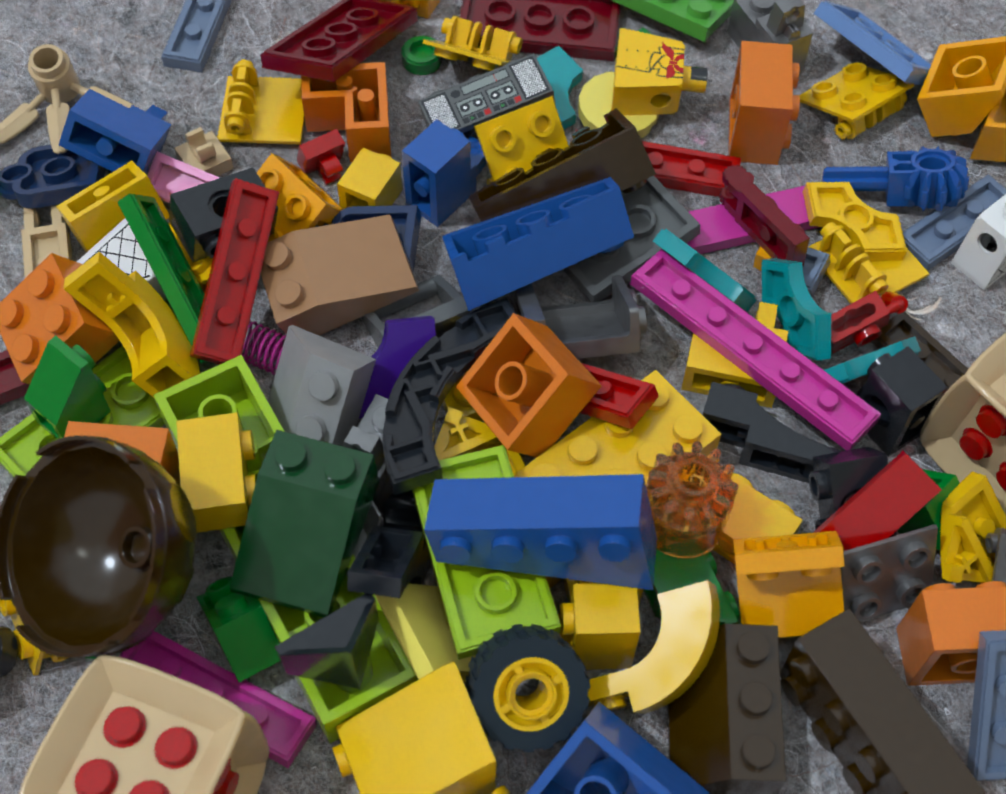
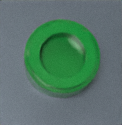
(419, 57)

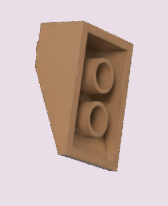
(335, 273)

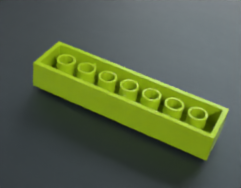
(232, 390)

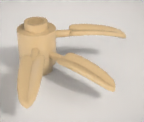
(57, 85)

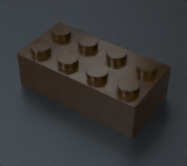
(869, 715)

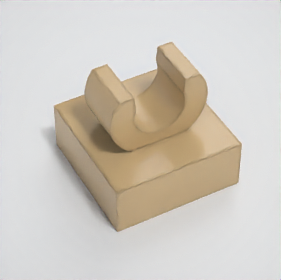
(204, 152)

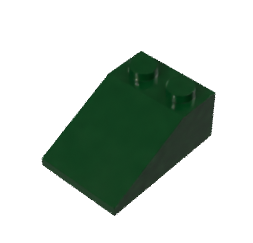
(304, 522)

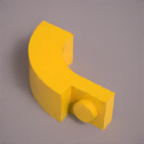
(139, 319)
(676, 661)

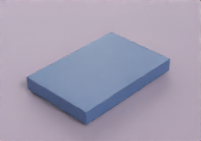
(875, 41)

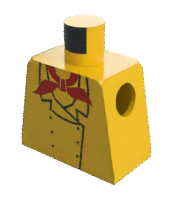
(652, 74)

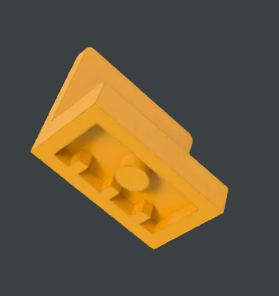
(300, 199)
(790, 580)

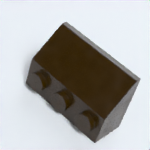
(731, 718)

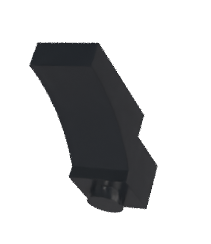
(763, 439)
(390, 561)

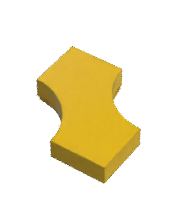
(873, 230)

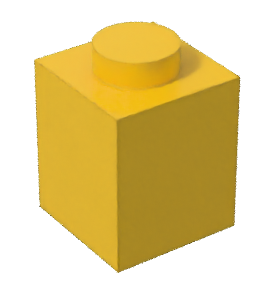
(370, 181)

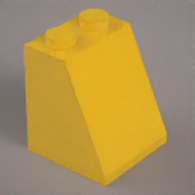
(419, 741)

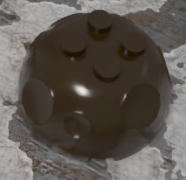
(94, 547)

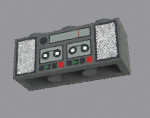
(488, 96)

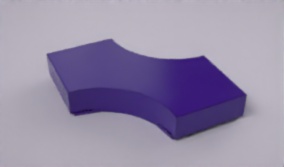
(399, 344)

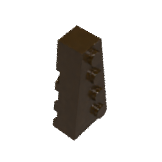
(592, 156)

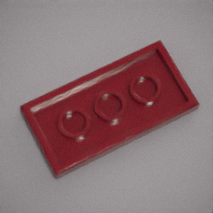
(578, 26)
(339, 38)

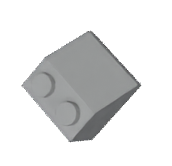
(319, 386)

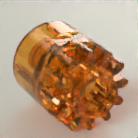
(690, 500)

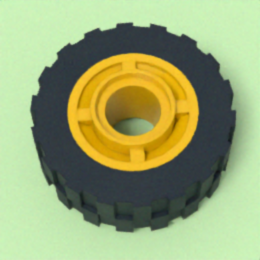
(546, 713)

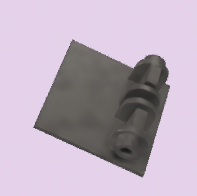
(888, 572)

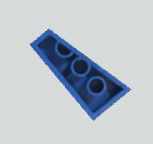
(537, 241)
(547, 527)
(611, 759)

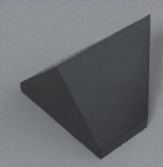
(335, 646)

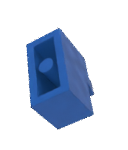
(114, 133)
(441, 171)

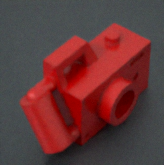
(863, 319)

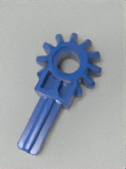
(910, 178)

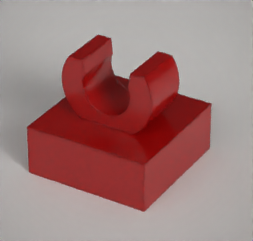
(323, 155)

